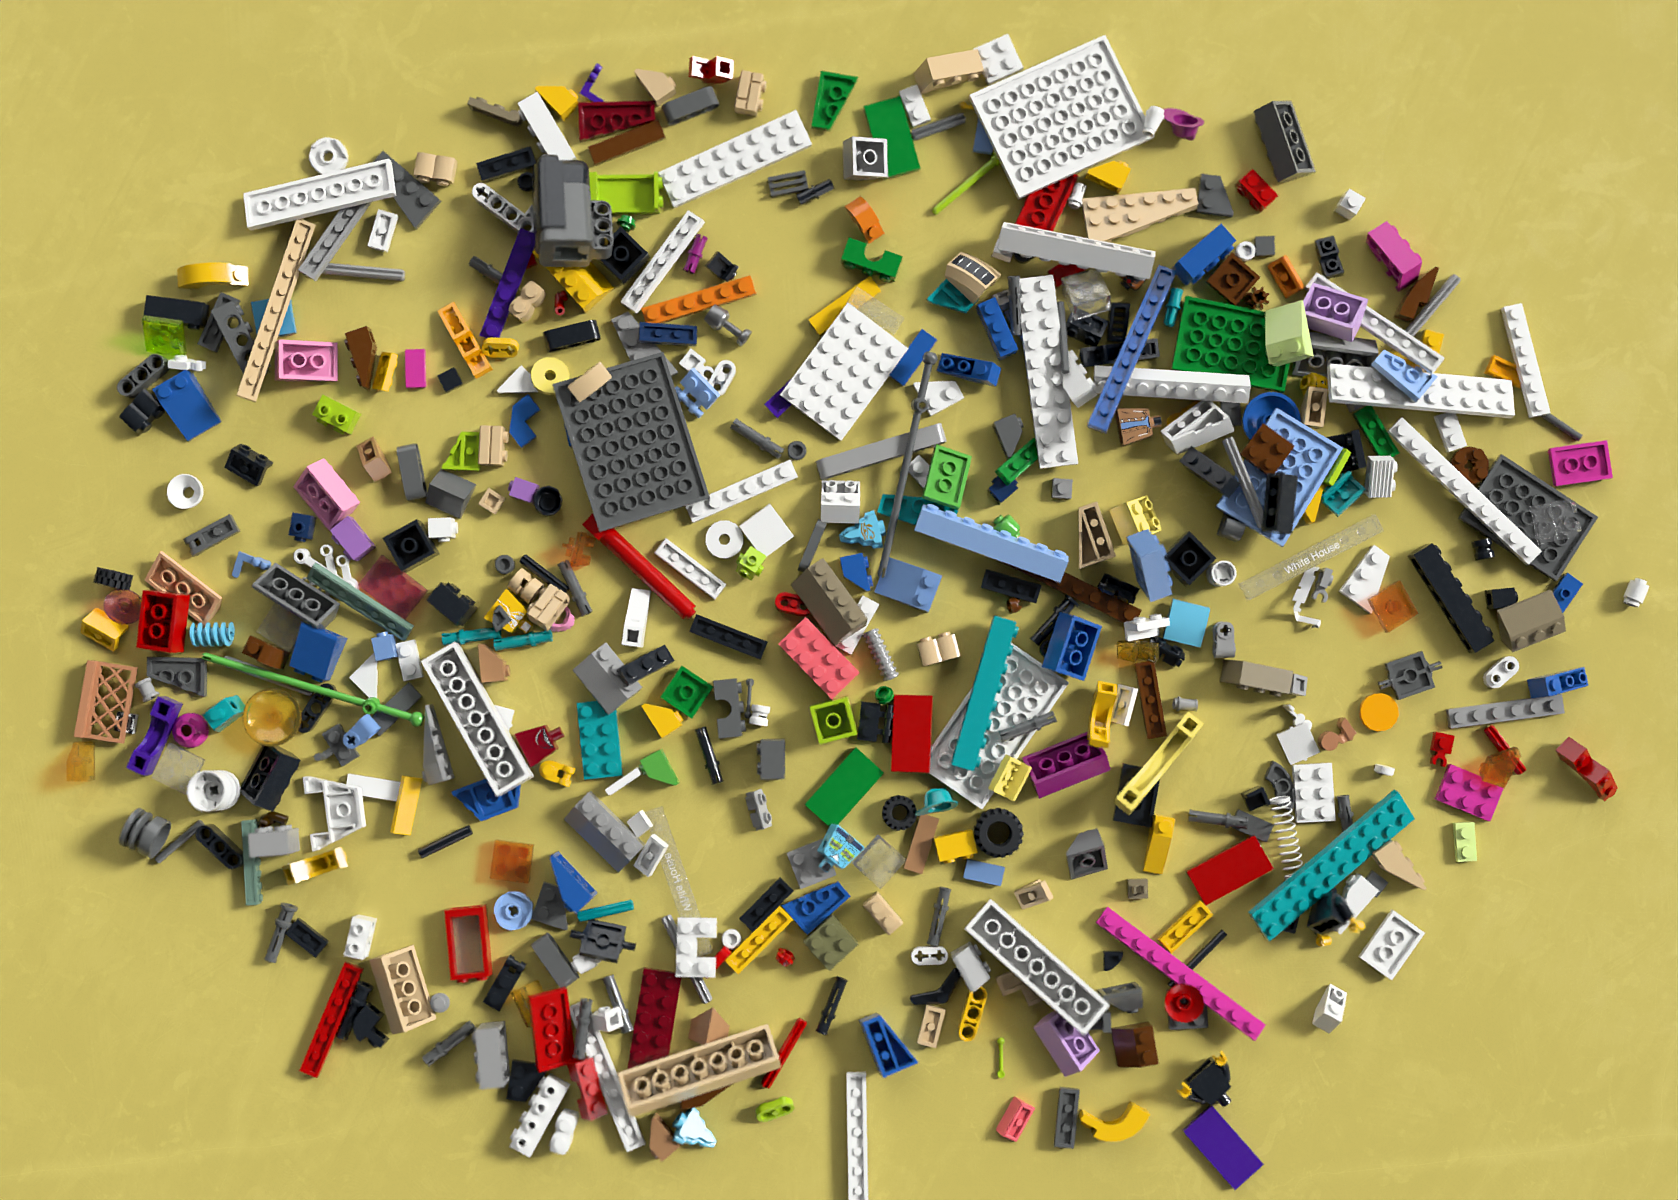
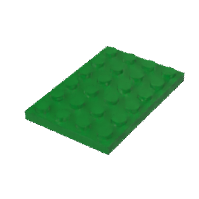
(1226, 341)

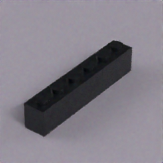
(1451, 598)

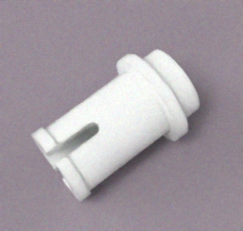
(1077, 195)

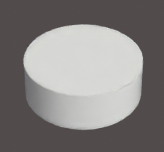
(1245, 251)
(1382, 769)
(731, 938)

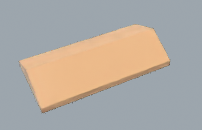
(171, 577)

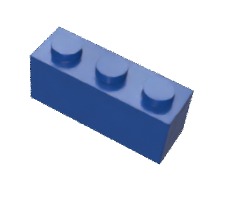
(997, 328)

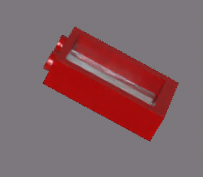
(468, 943)

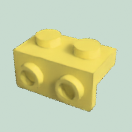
(1009, 777)

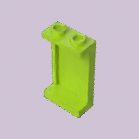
(628, 192)

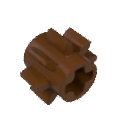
(1252, 299)

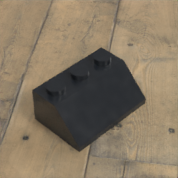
(269, 776)

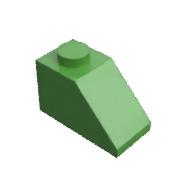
(658, 768)

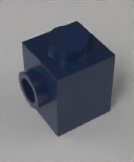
(1000, 490)
(302, 527)

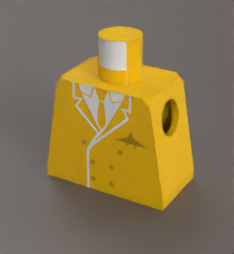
(514, 609)

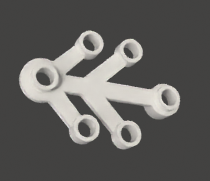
(330, 564)

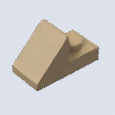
(1033, 894)

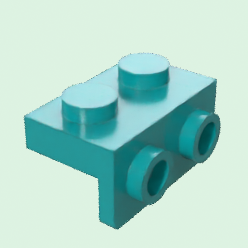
(1342, 493)

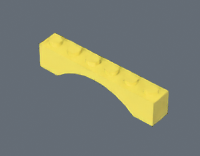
(1158, 763)

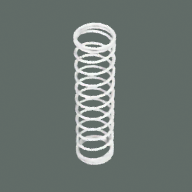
(1279, 800)

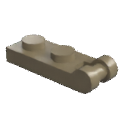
(497, 111)

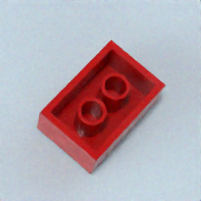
(162, 621)

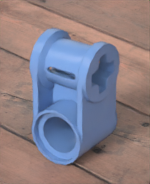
(362, 731)

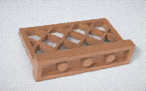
(90, 695)

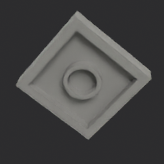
(806, 863)

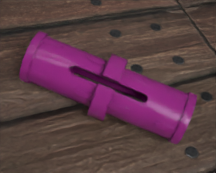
(695, 253)

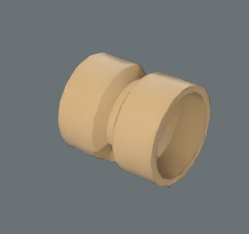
(531, 588)

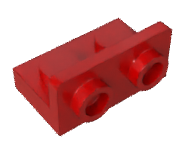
(1256, 190)

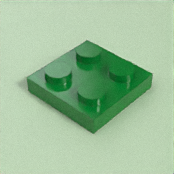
(687, 692)

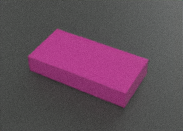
(415, 368)

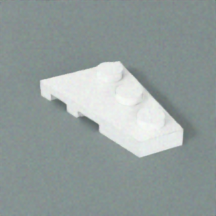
(1366, 578)

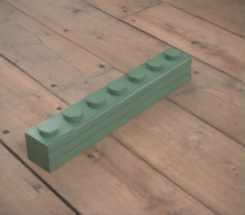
(251, 866)

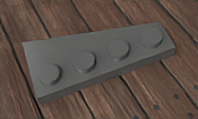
(411, 195)

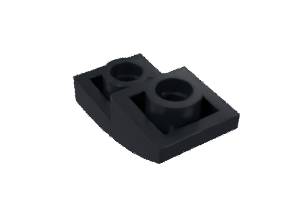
(1328, 257)

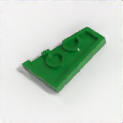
(831, 98)

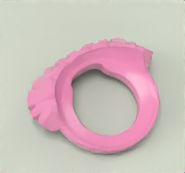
(567, 623)

